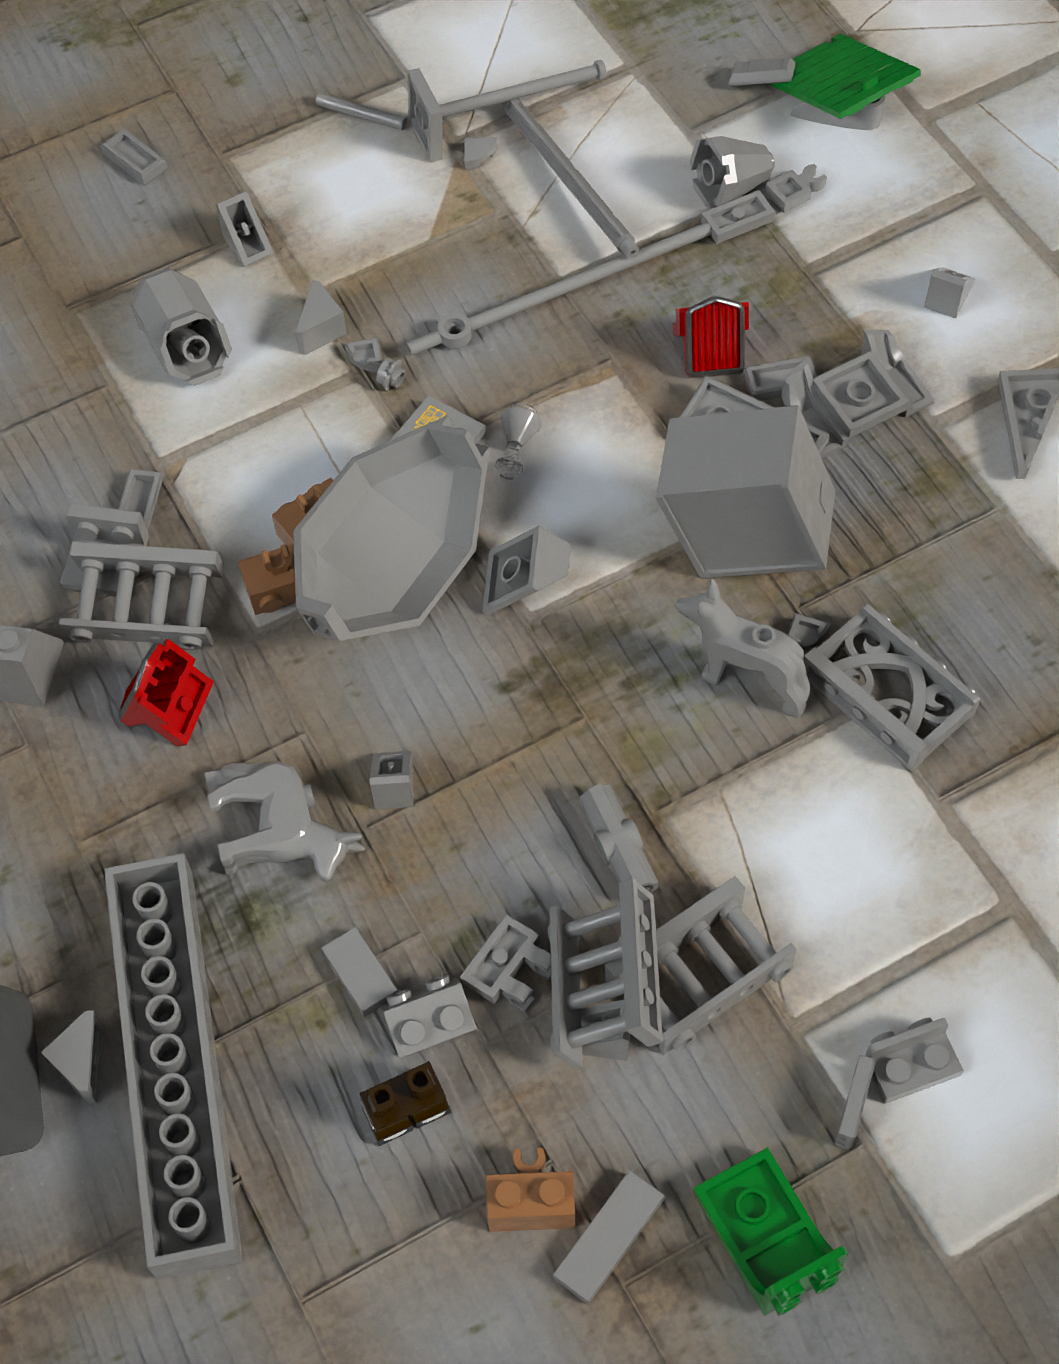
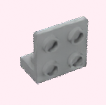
(106, 527)

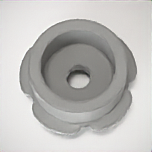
(390, 374)

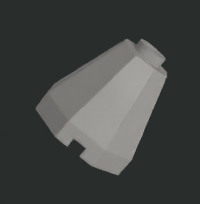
(728, 168)

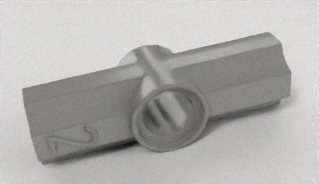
(617, 837)

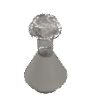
(519, 425)

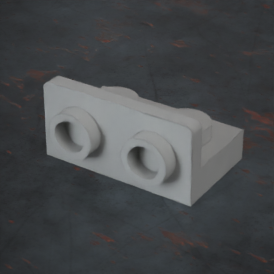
(913, 1059)

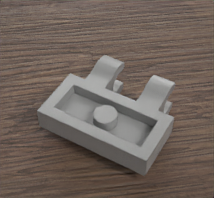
(501, 958)

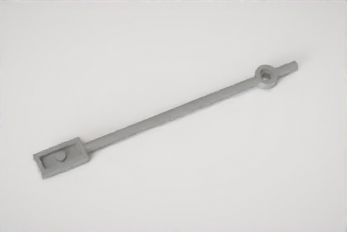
(719, 223)

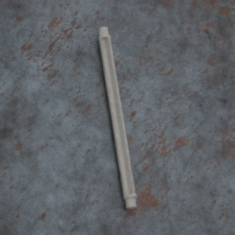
(571, 178)

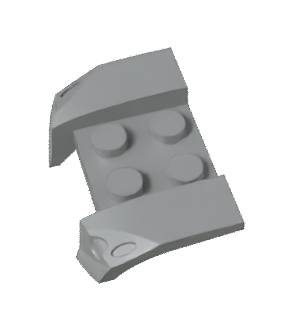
(857, 392)

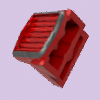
(713, 336)
(166, 693)

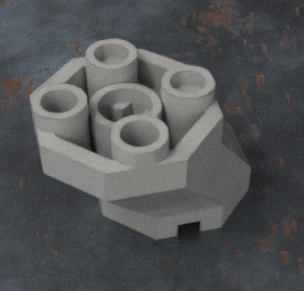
(180, 326)

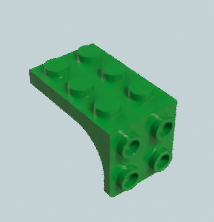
(769, 1233)

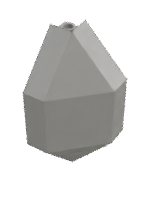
(390, 533)

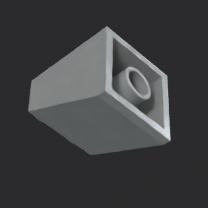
(27, 664)

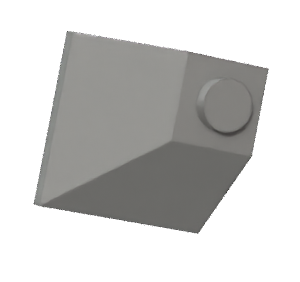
(524, 567)

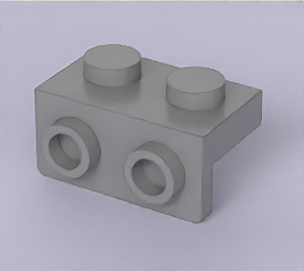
(427, 1015)

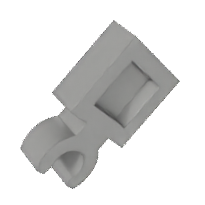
(793, 189)

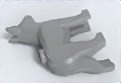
(747, 645)
(285, 820)

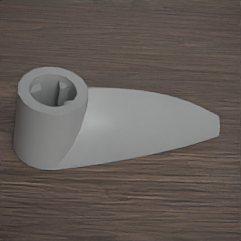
(865, 119)

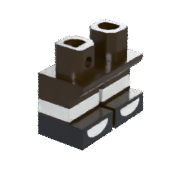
(410, 1093)

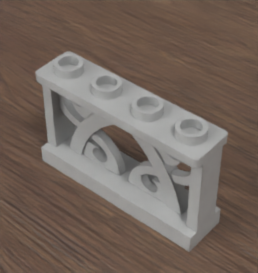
(898, 653)

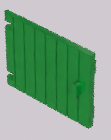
(846, 76)

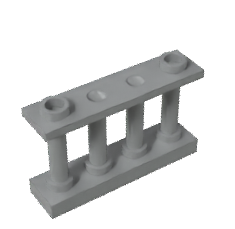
(128, 562)
(695, 925)
(637, 982)

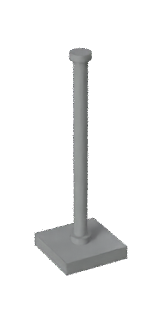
(426, 114)

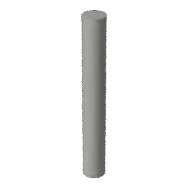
(361, 111)

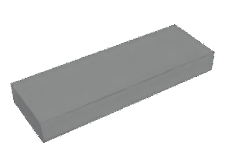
(608, 1237)

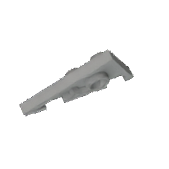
(1027, 406)

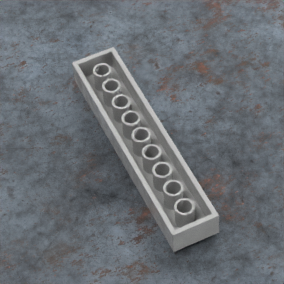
(171, 1069)

